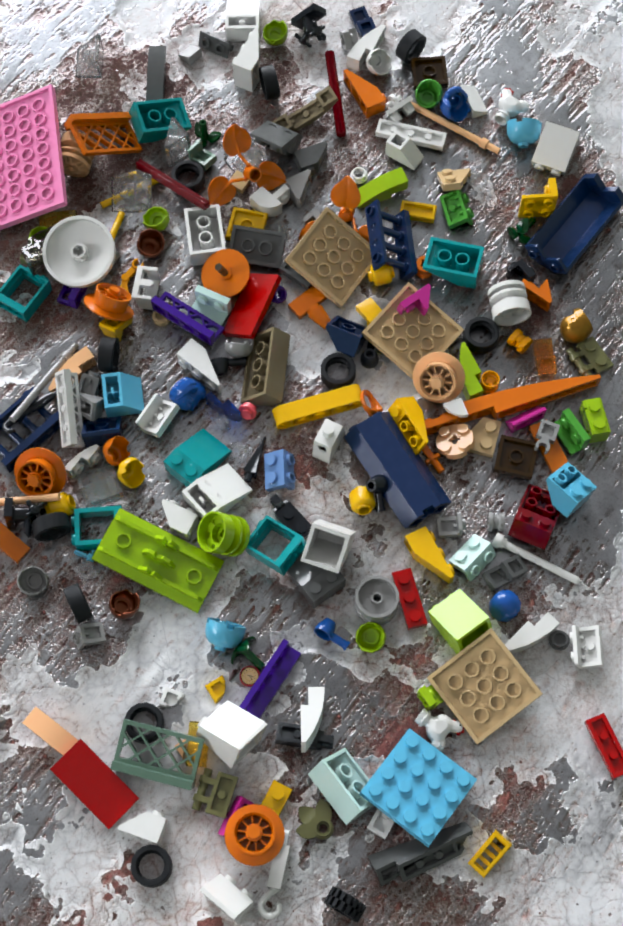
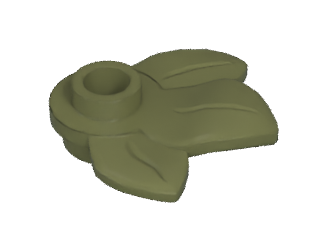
(313, 819)

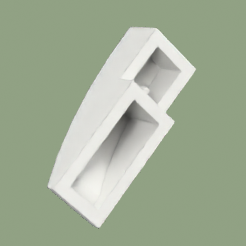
(363, 47)
(531, 635)
(311, 716)

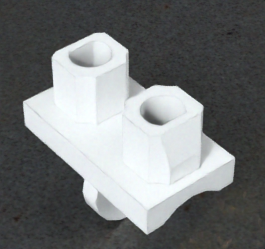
(404, 105)

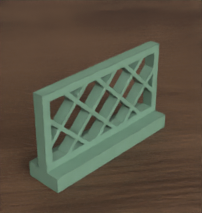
(154, 772)

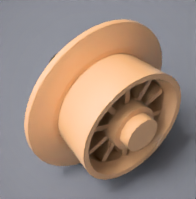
(438, 377)

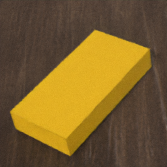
(419, 211)

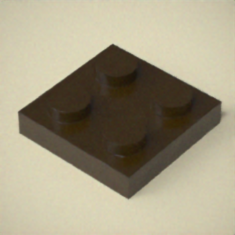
(429, 68)
(515, 457)

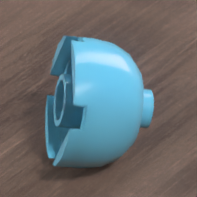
(524, 132)
(224, 633)

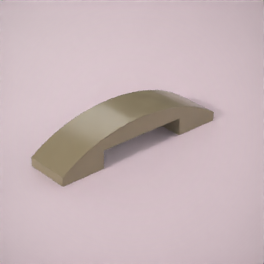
(309, 113)

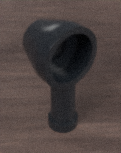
(369, 362)
(222, 363)
(378, 485)

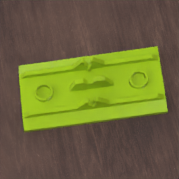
(158, 560)

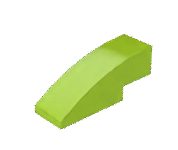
(383, 187)
(472, 387)

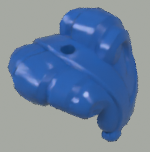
(454, 104)
(187, 393)

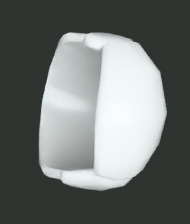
(378, 62)

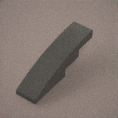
(156, 73)

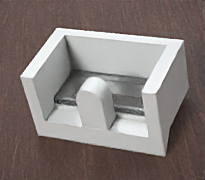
(145, 286)

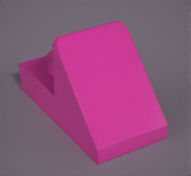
(418, 300)

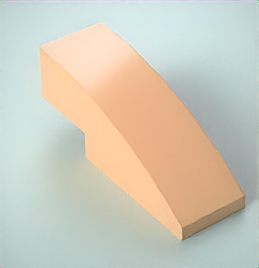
(78, 363)
(50, 731)

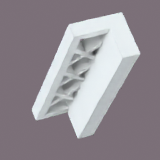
(66, 392)

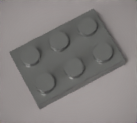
(259, 246)

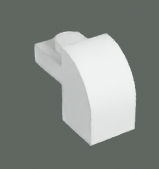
(270, 203)

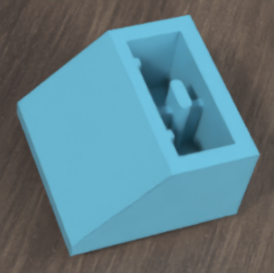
(122, 394)
(569, 489)

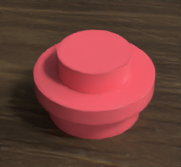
(248, 411)

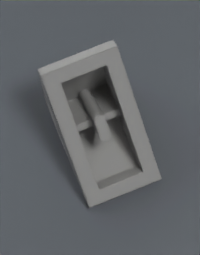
(298, 186)
(91, 406)

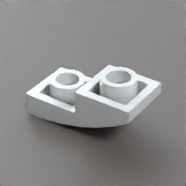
(88, 457)

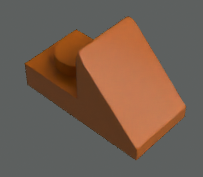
(539, 296)

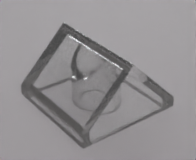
(90, 59)
(176, 143)

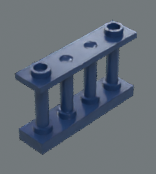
(403, 240)
(36, 439)

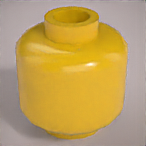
(381, 276)
(361, 500)
(65, 505)

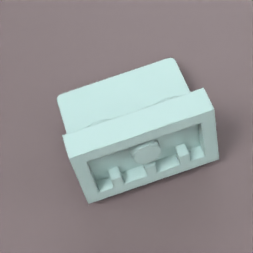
(211, 305)

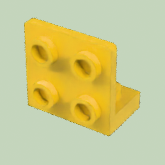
(540, 204)

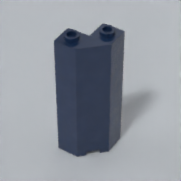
(574, 224)
(411, 485)

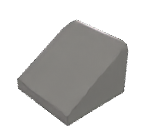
(191, 54)

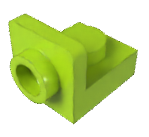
(429, 697)

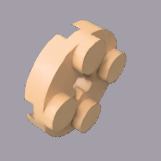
(450, 433)

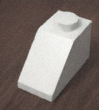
(146, 827)

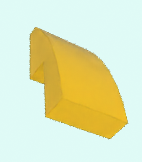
(368, 310)

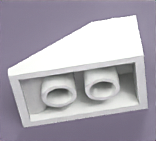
(228, 897)

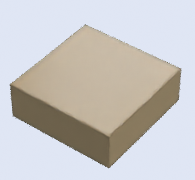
(242, 185)

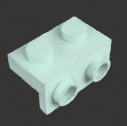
(473, 557)

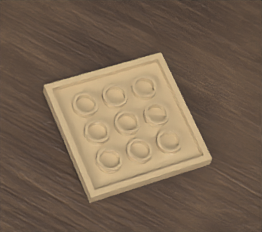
(331, 257)
(411, 335)
(484, 686)

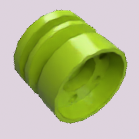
(223, 534)

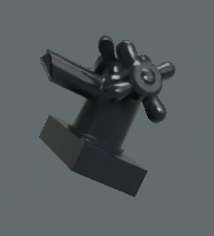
(307, 22)
(24, 514)

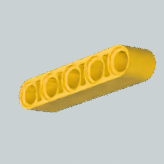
(317, 406)

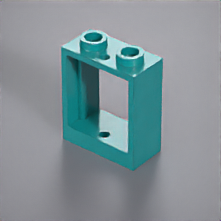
(12, 284)
(88, 545)
(288, 555)

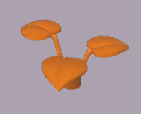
(269, 175)
(347, 196)

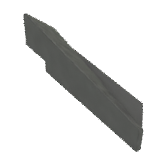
(415, 858)

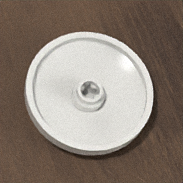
(79, 251)

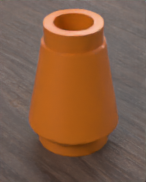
(318, 315)

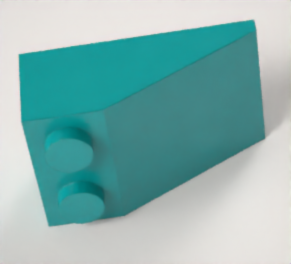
(153, 118)
(454, 261)
(196, 457)

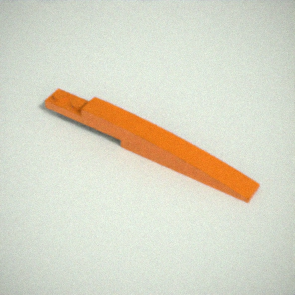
(514, 400)

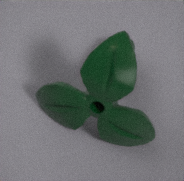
(201, 131)
(522, 227)
(244, 648)

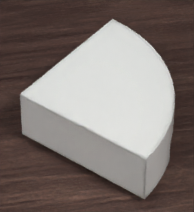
(456, 408)
(170, 698)

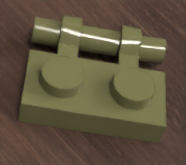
(593, 355)
(221, 794)

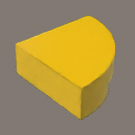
(216, 689)

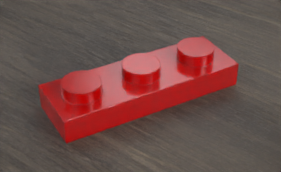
(409, 599)
(606, 744)

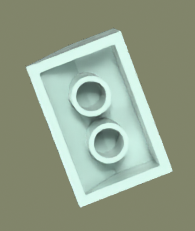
(341, 782)

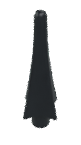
(252, 466)

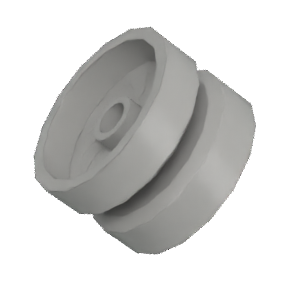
(378, 589)

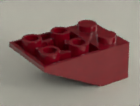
(534, 517)

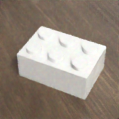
(204, 232)

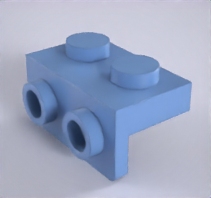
(279, 470)

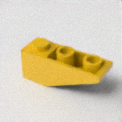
(410, 421)
(425, 551)

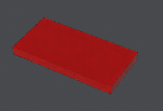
(252, 306)
(94, 784)

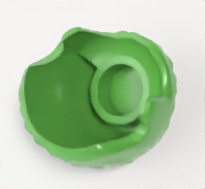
(428, 93)

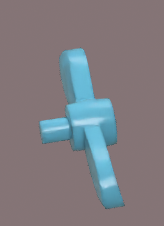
(88, 556)

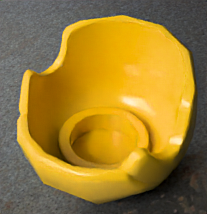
(131, 472)

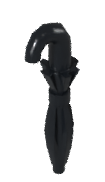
(36, 405)

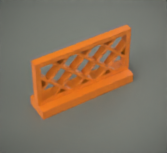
(100, 122)

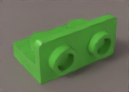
(456, 208)
(572, 432)

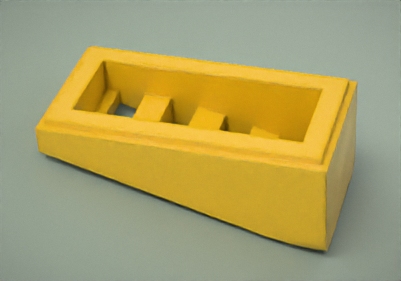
(507, 844)

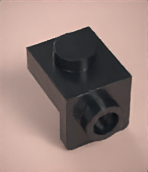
(522, 270)

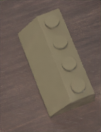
(266, 368)

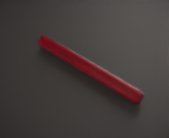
(333, 82)
(172, 184)

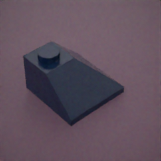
(346, 335)

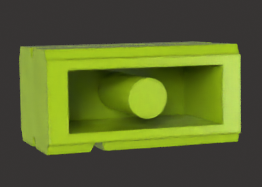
(595, 420)

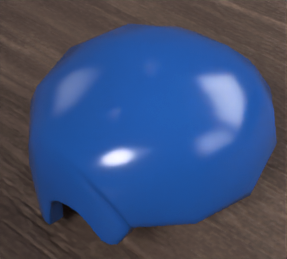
(504, 605)

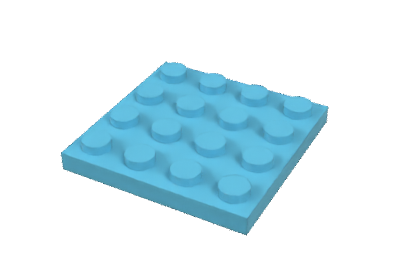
(418, 787)

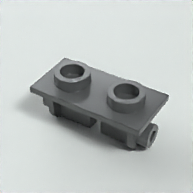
(215, 44)

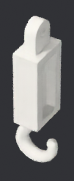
(276, 879)

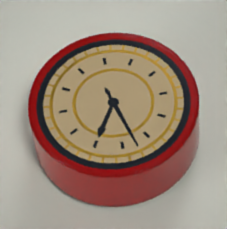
(249, 676)

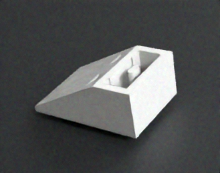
(241, 19)
(247, 63)
(216, 491)

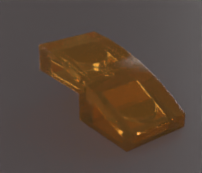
(544, 356)

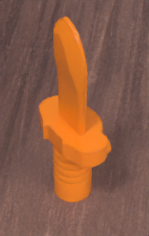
(433, 459)

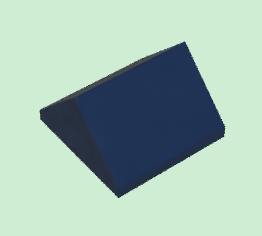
(101, 430)

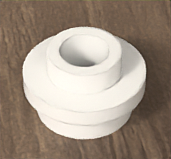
(359, 171)

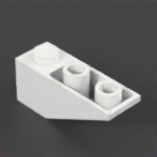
(195, 358)

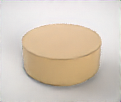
(159, 320)

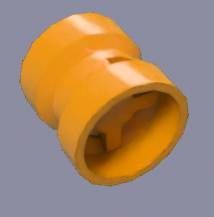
(520, 341)
(491, 378)

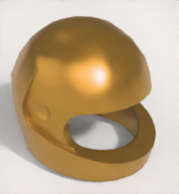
(576, 327)

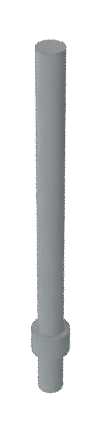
(64, 356)

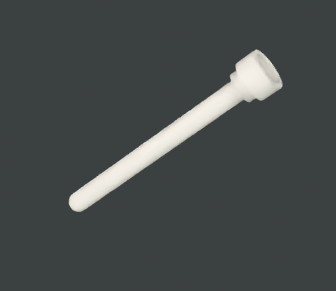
(501, 542)

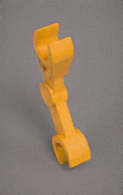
(126, 276)

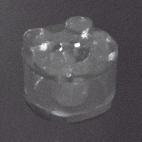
(253, 155)

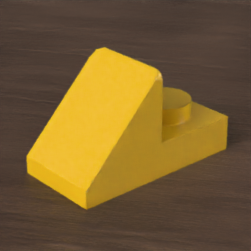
(114, 328)

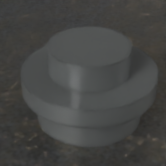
(559, 640)

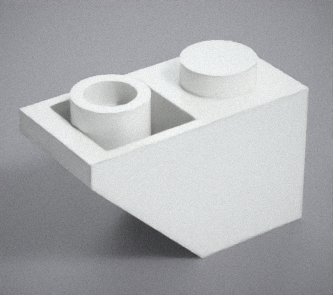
(403, 150)
(180, 520)

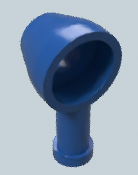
(326, 629)

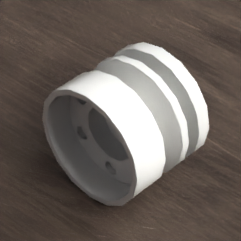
(509, 303)

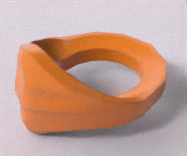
(375, 406)

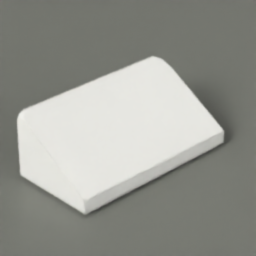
(474, 101)

